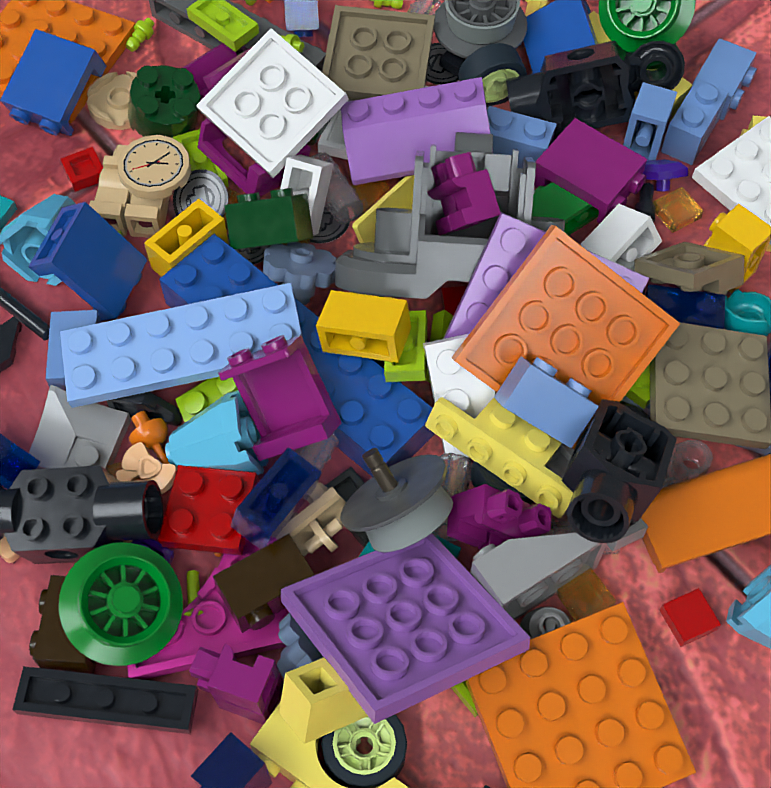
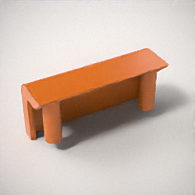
(709, 513)

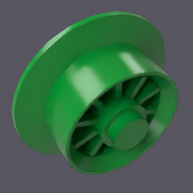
(642, 21)
(120, 604)

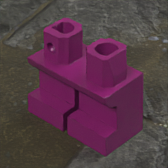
(464, 194)
(494, 516)
(236, 686)

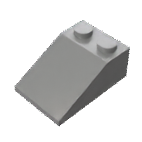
(531, 569)

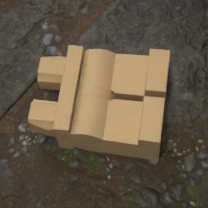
(118, 203)

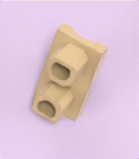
(317, 521)

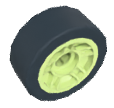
(494, 65)
(371, 769)

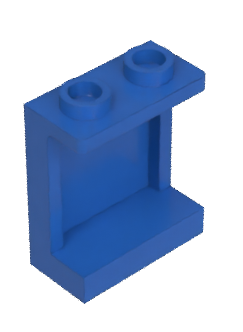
(557, 29)
(50, 82)
(90, 259)

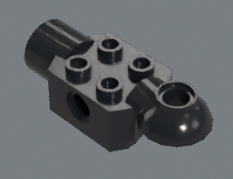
(593, 83)
(616, 470)
(72, 510)

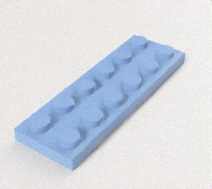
(172, 344)

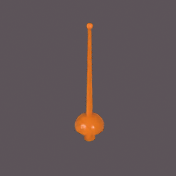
(152, 435)

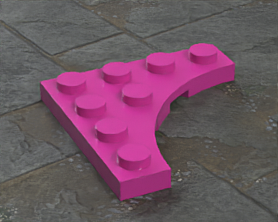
(209, 630)

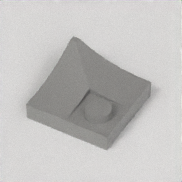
(78, 434)

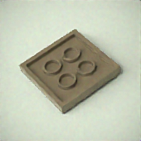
(378, 51)
(713, 386)

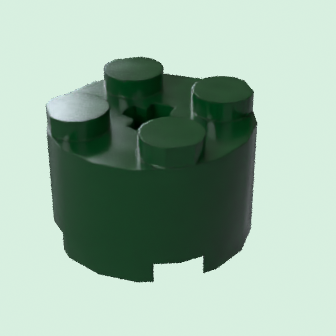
(163, 101)

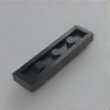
(106, 700)

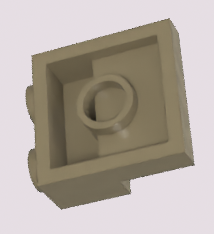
(694, 268)

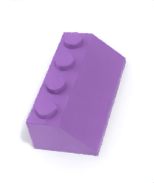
(390, 128)

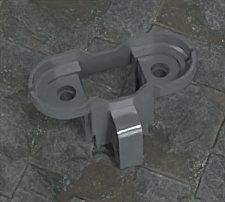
(407, 250)

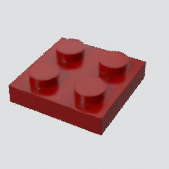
(203, 509)

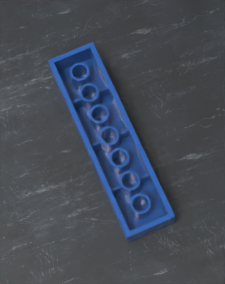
(369, 407)

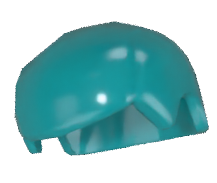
(748, 313)

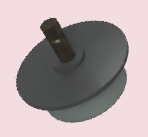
(472, 24)
(399, 501)

